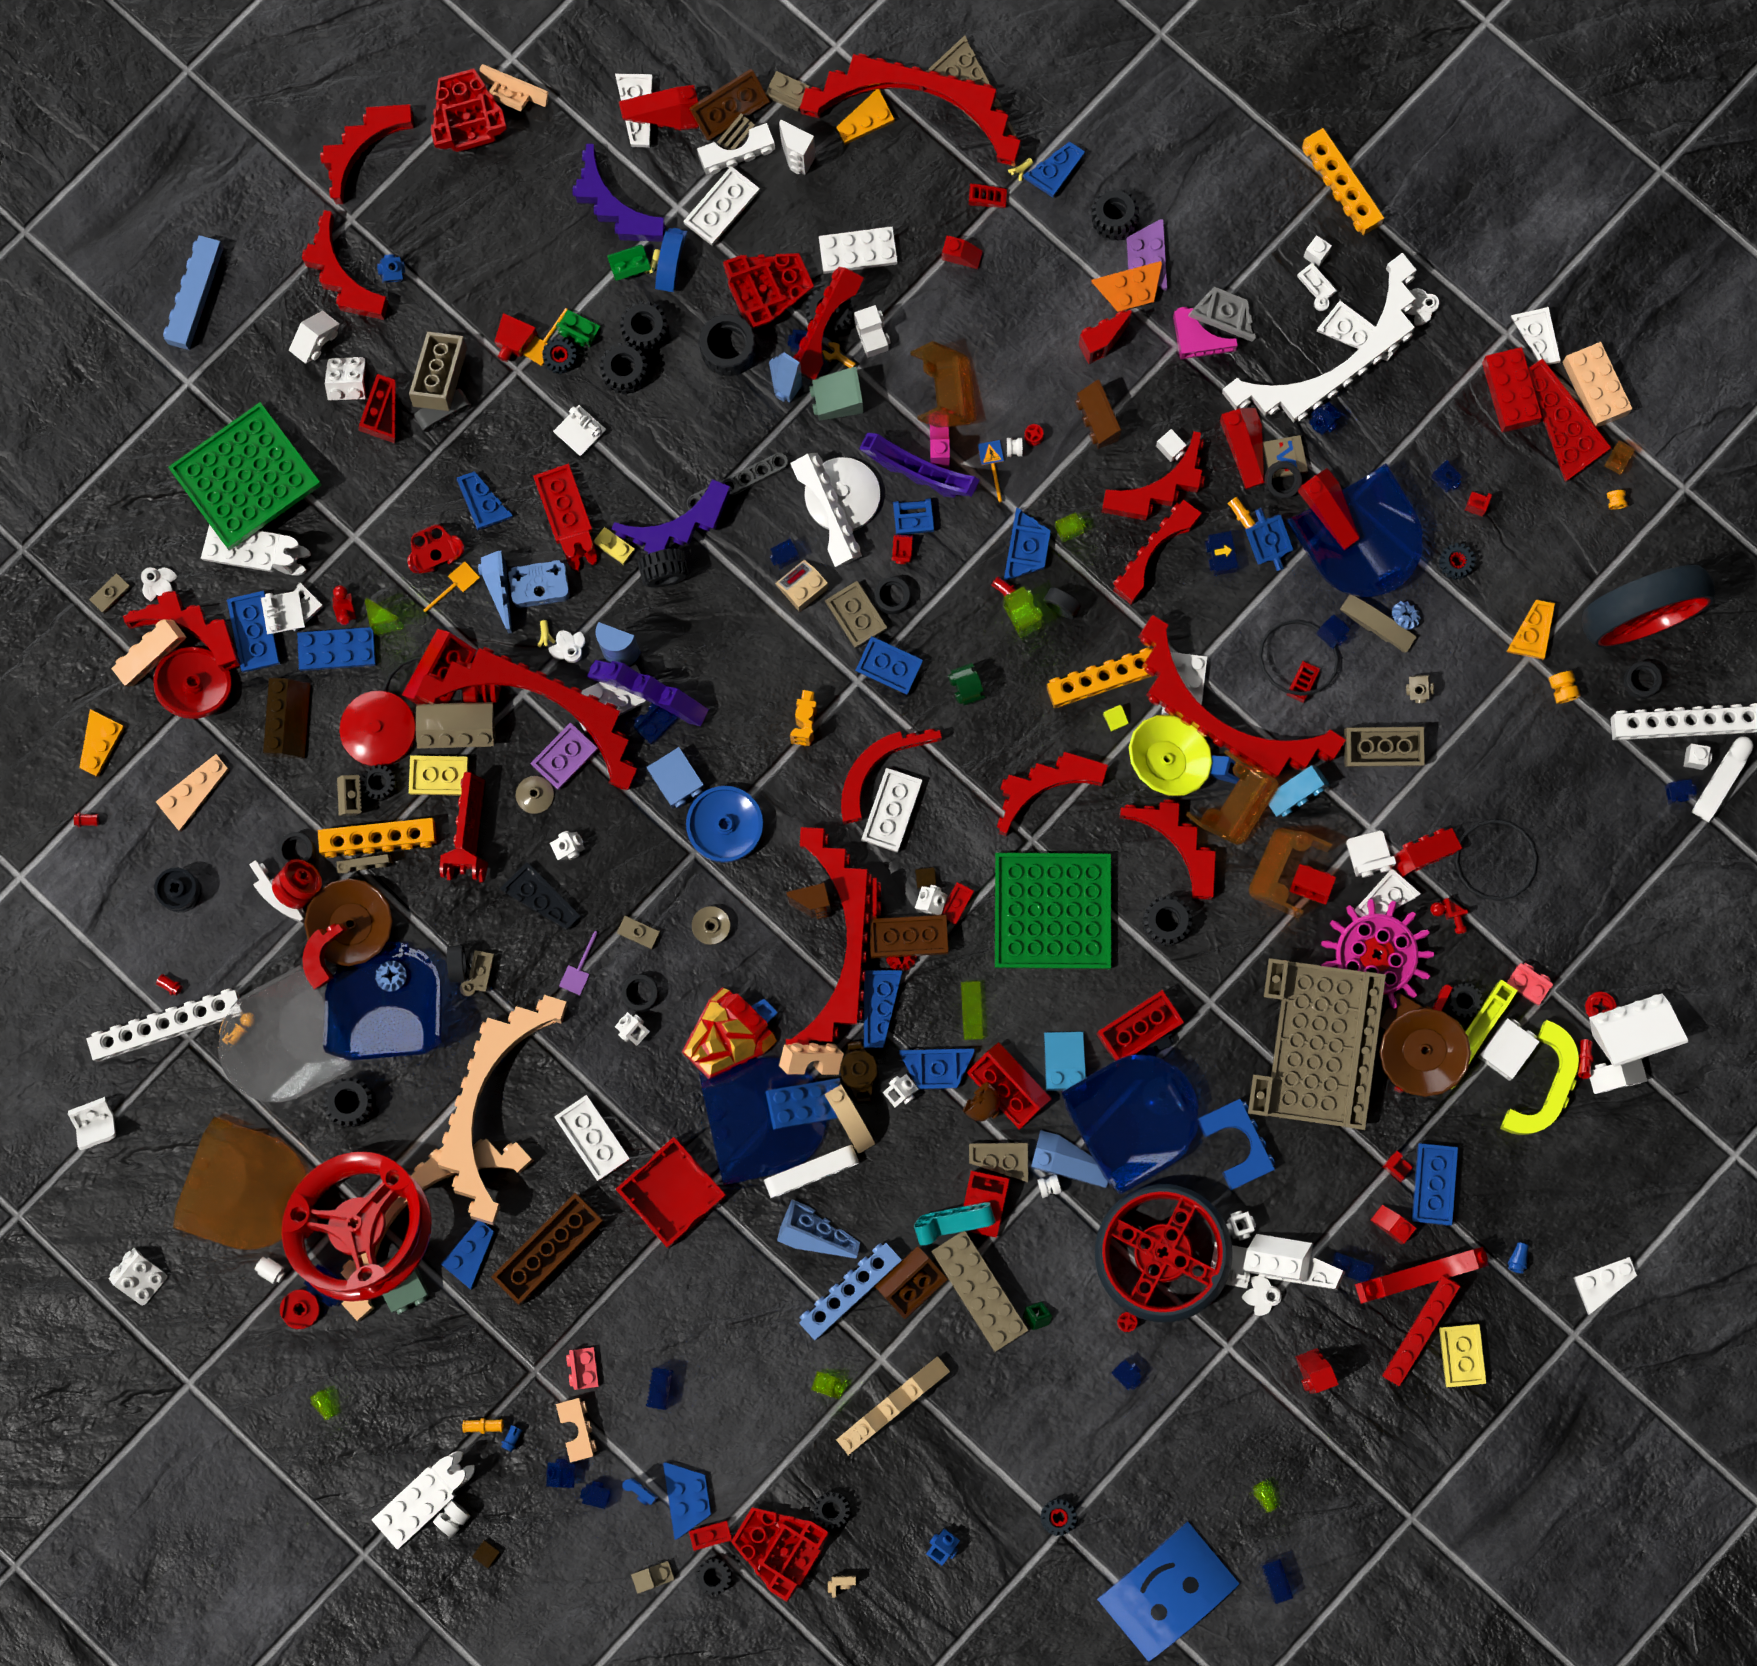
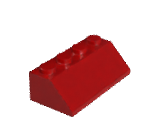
(436, 660)
(1140, 1027)
(1018, 1091)

